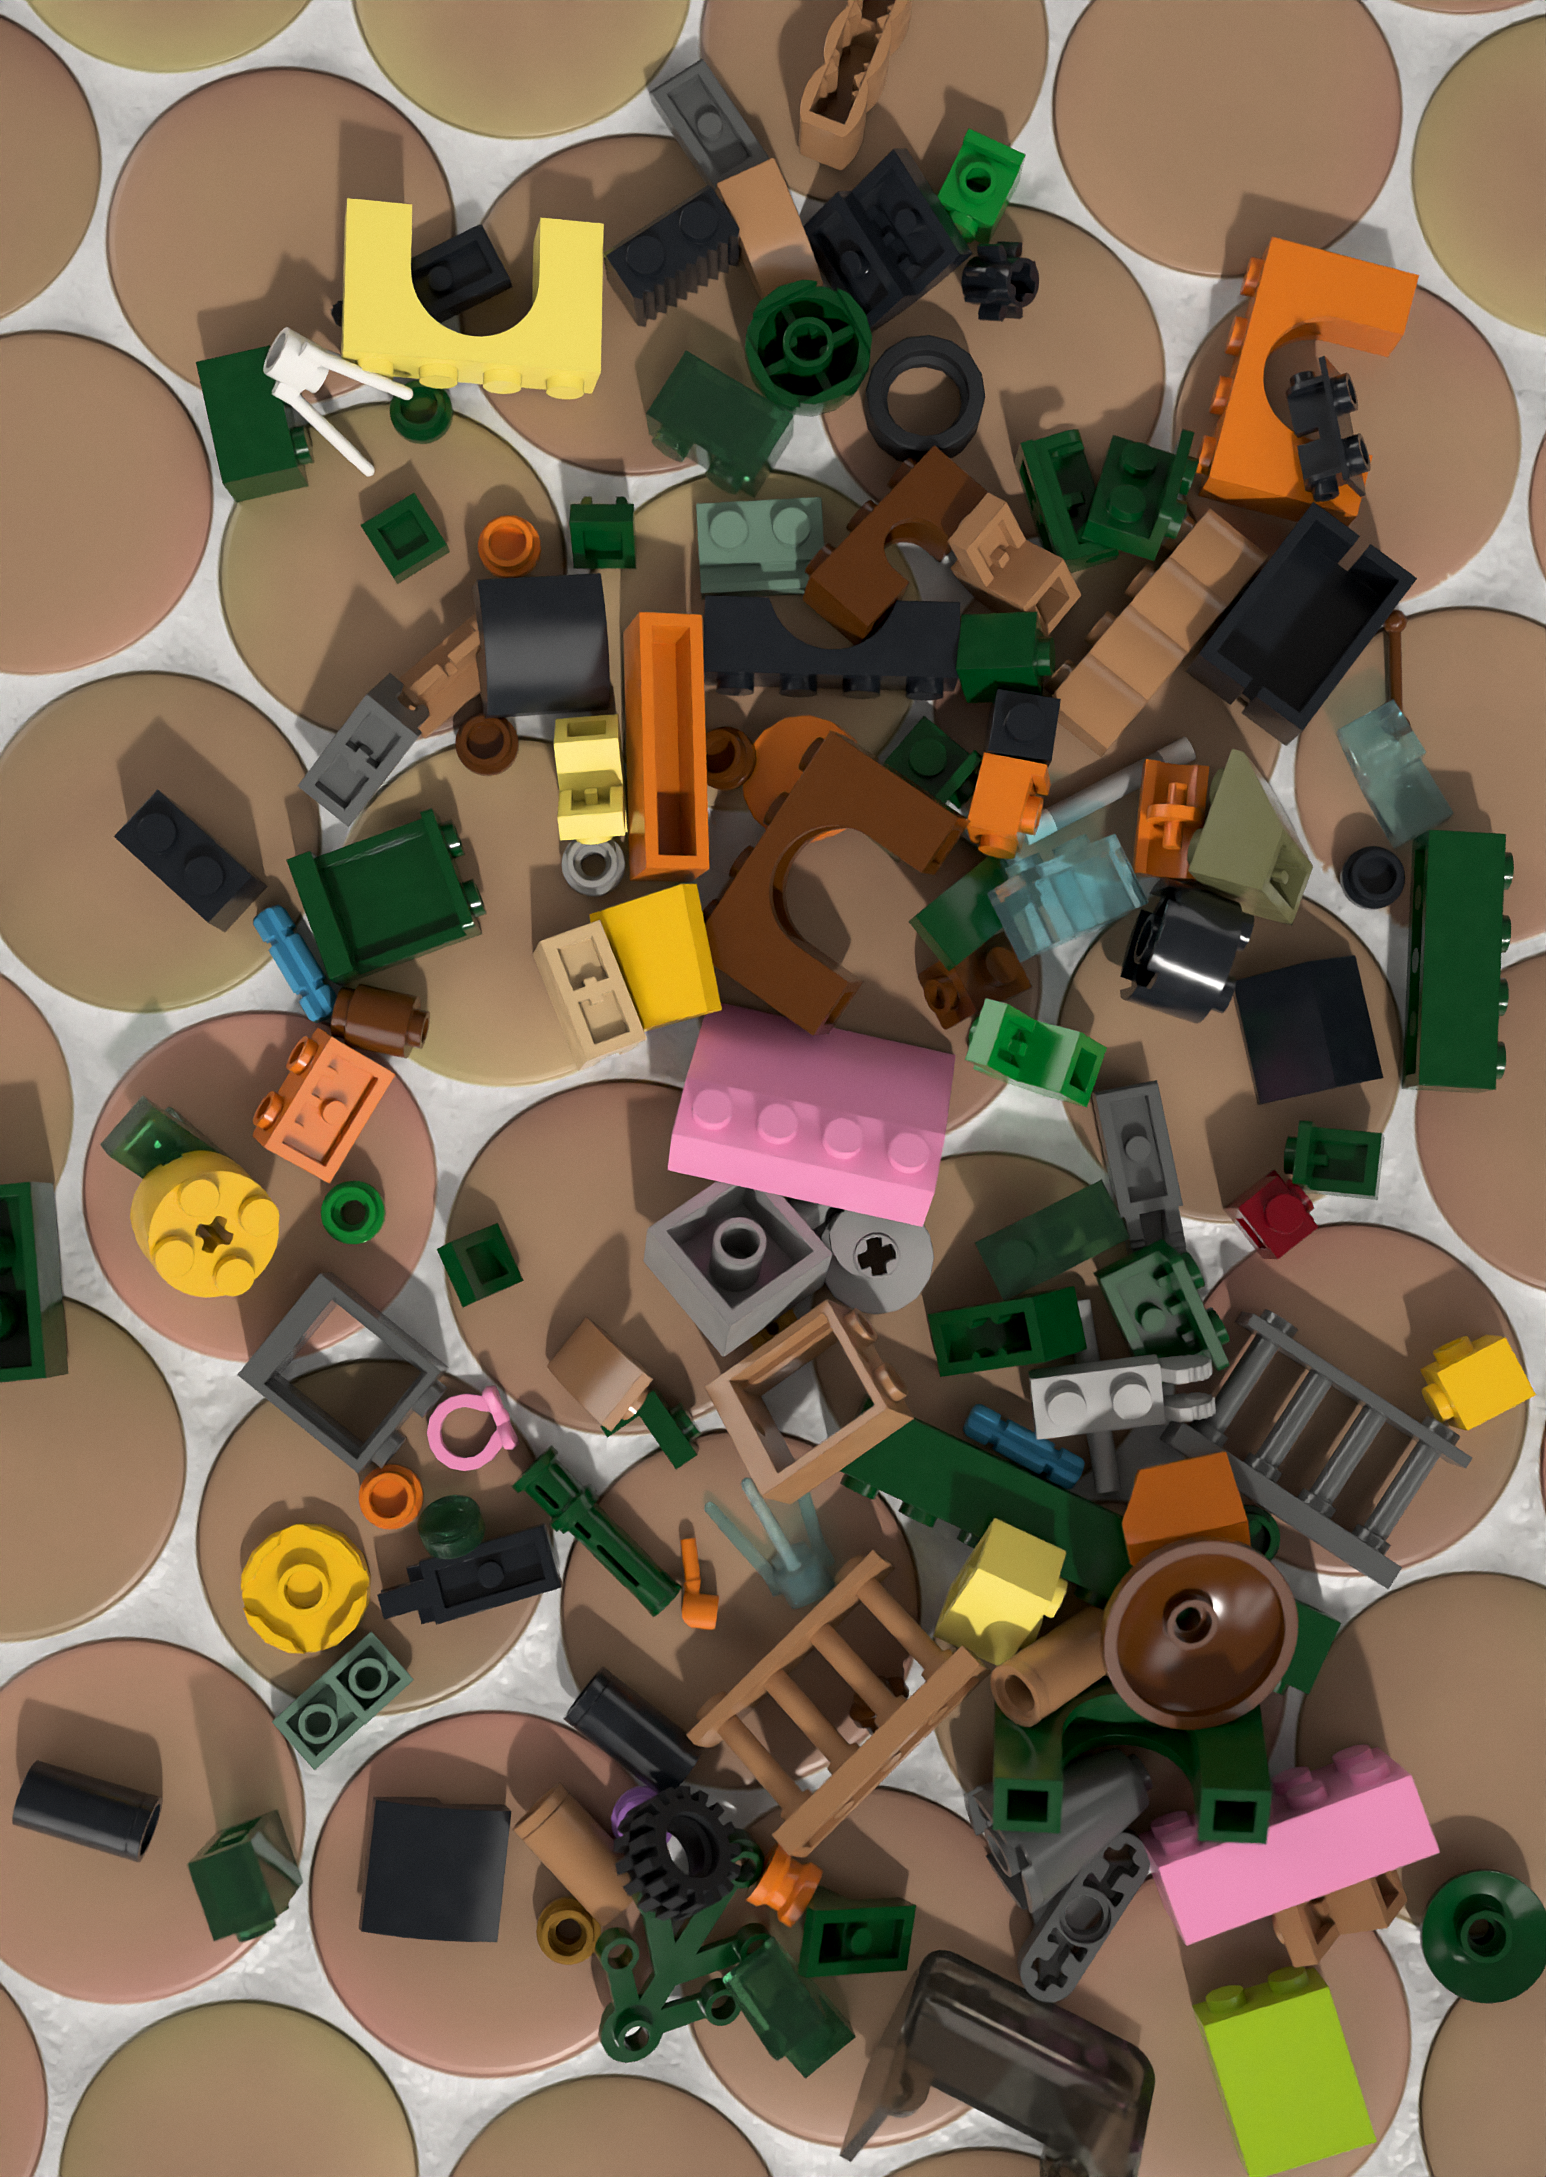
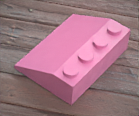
(814, 1115)

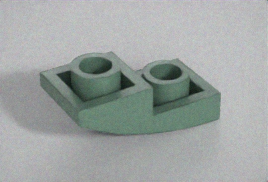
(342, 1700)

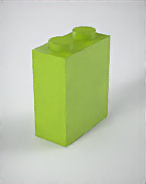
(1283, 2071)

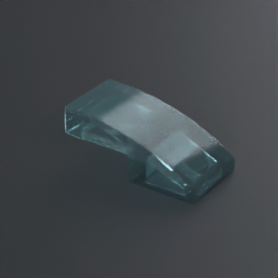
(1392, 775)

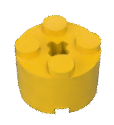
(236, 1232)

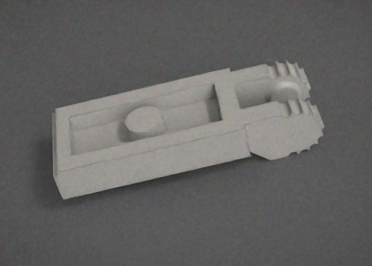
(1117, 1394)

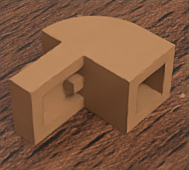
(1007, 569)
(1317, 1923)

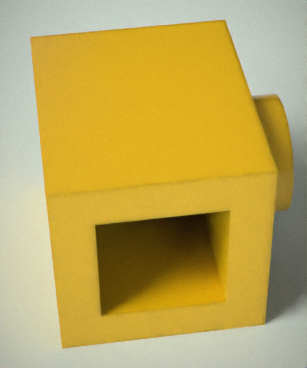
(1474, 1381)

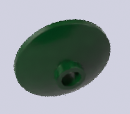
(1504, 1959)

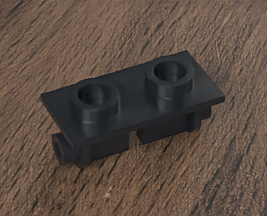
(1325, 406)

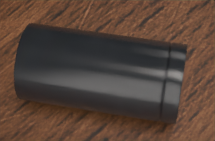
(633, 1732)
(87, 1811)

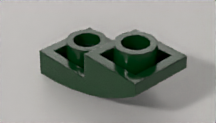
(962, 914)

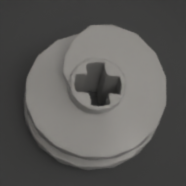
(903, 1273)

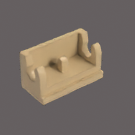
(588, 994)

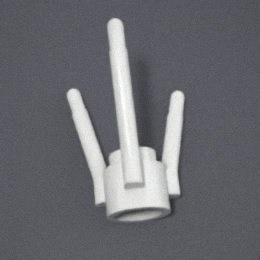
(303, 365)

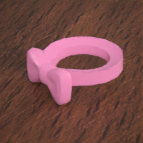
(502, 1437)

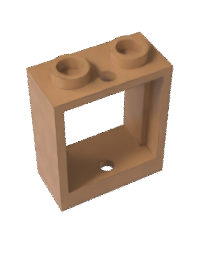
(755, 1433)

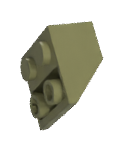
(1249, 845)

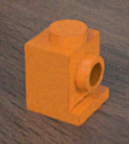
(1006, 804)

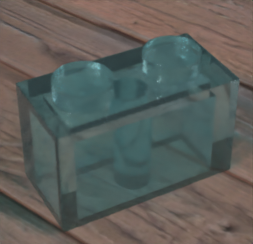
(1066, 896)

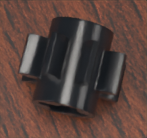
(1000, 281)

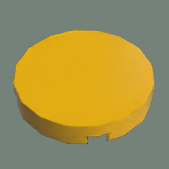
(305, 1588)

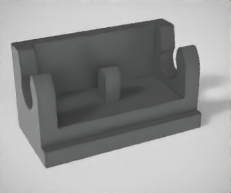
(364, 751)

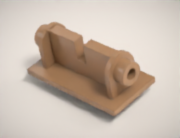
(444, 677)

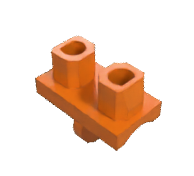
(1168, 816)

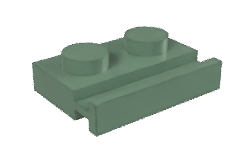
(758, 546)

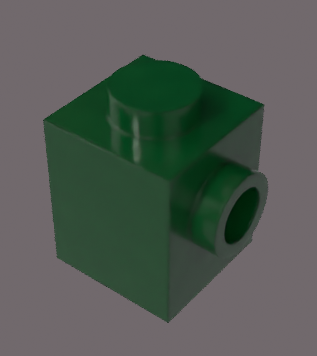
(1003, 654)

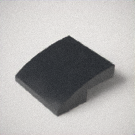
(886, 239)
(542, 645)
(435, 1869)

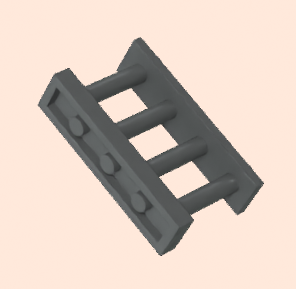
(1312, 1509)

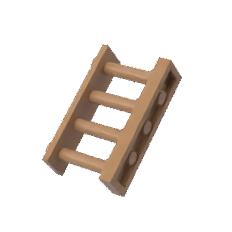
(901, 1722)

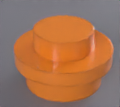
(509, 547)
(391, 1496)

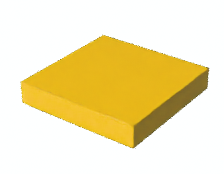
(663, 955)

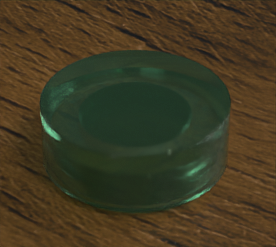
(451, 1527)

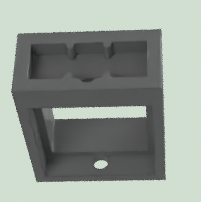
(294, 1331)

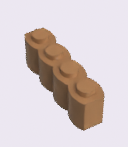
(850, 78)
(1155, 631)

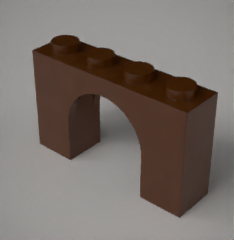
(751, 924)

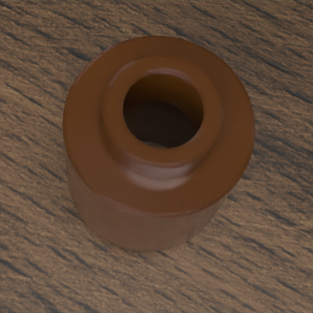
(380, 1020)

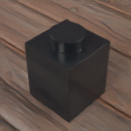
(1022, 726)

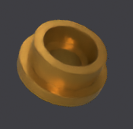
(563, 1949)

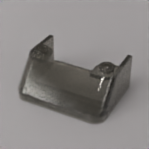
(1013, 2061)

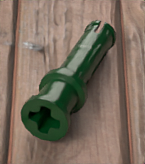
(575, 1510)

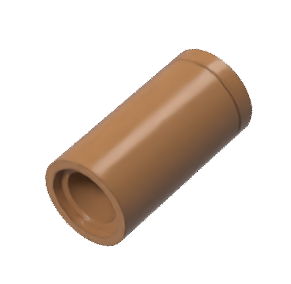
(1050, 1669)
(576, 1852)

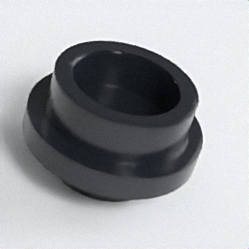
(1372, 878)

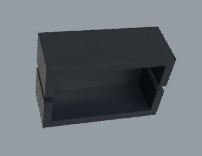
(1300, 625)

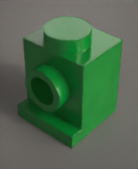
(989, 168)

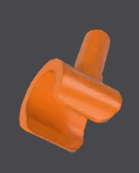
(698, 1609)

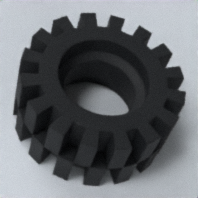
(650, 1863)

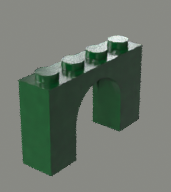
(1222, 1763)

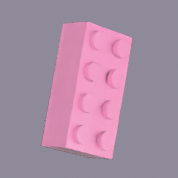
(1322, 1836)

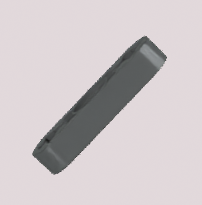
(1043, 1944)

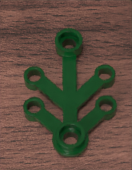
(674, 1962)

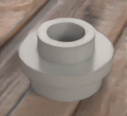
(587, 885)

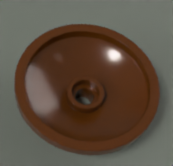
(1216, 1658)

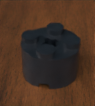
(1185, 952)

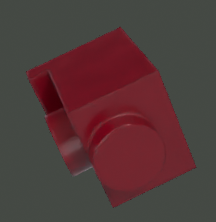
(1273, 1215)

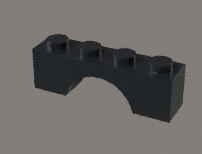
(753, 649)

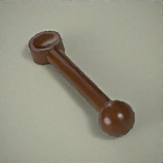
(1394, 626)

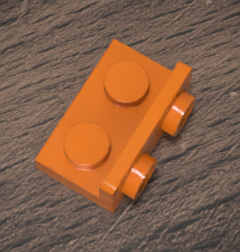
(320, 1104)

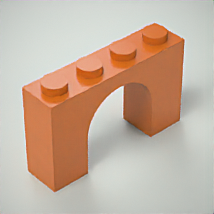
(1293, 298)

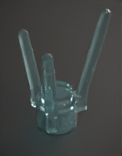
(798, 1571)

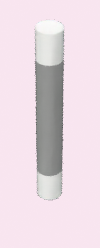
(1106, 790)

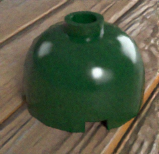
(808, 347)

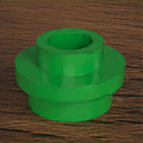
(333, 1212)

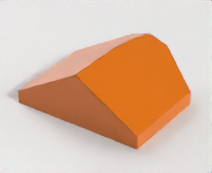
(1183, 1502)

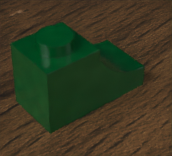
(1007, 1332)

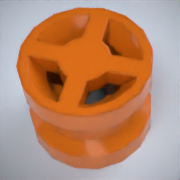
(785, 1885)

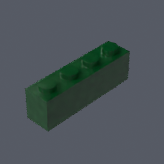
(1456, 961)

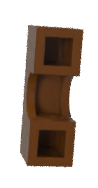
(855, 581)

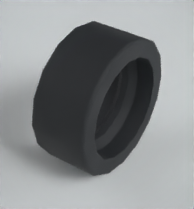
(934, 354)

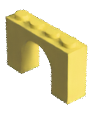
(396, 337)

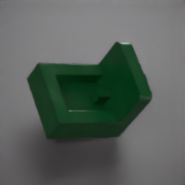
(1335, 1161)
(670, 1427)

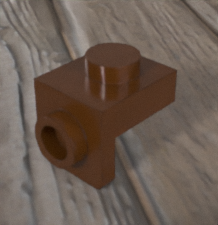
(986, 973)

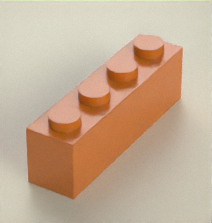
(666, 747)

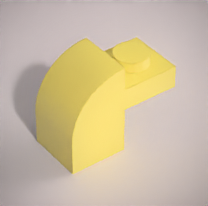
(590, 779)

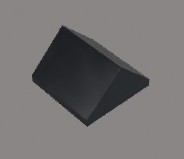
(1306, 1029)

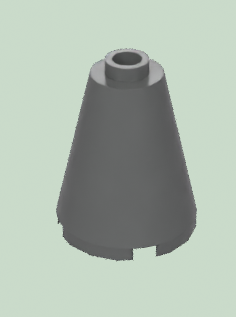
(1098, 1802)

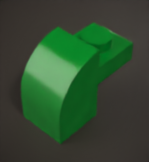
(1034, 1054)

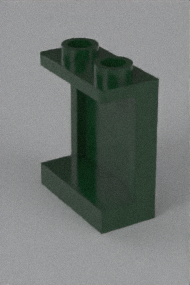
(388, 898)

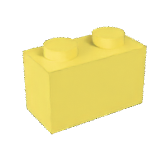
(1002, 1593)

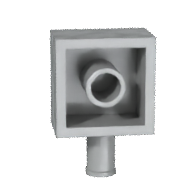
(739, 1259)

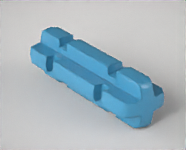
(296, 962)
(1023, 1447)

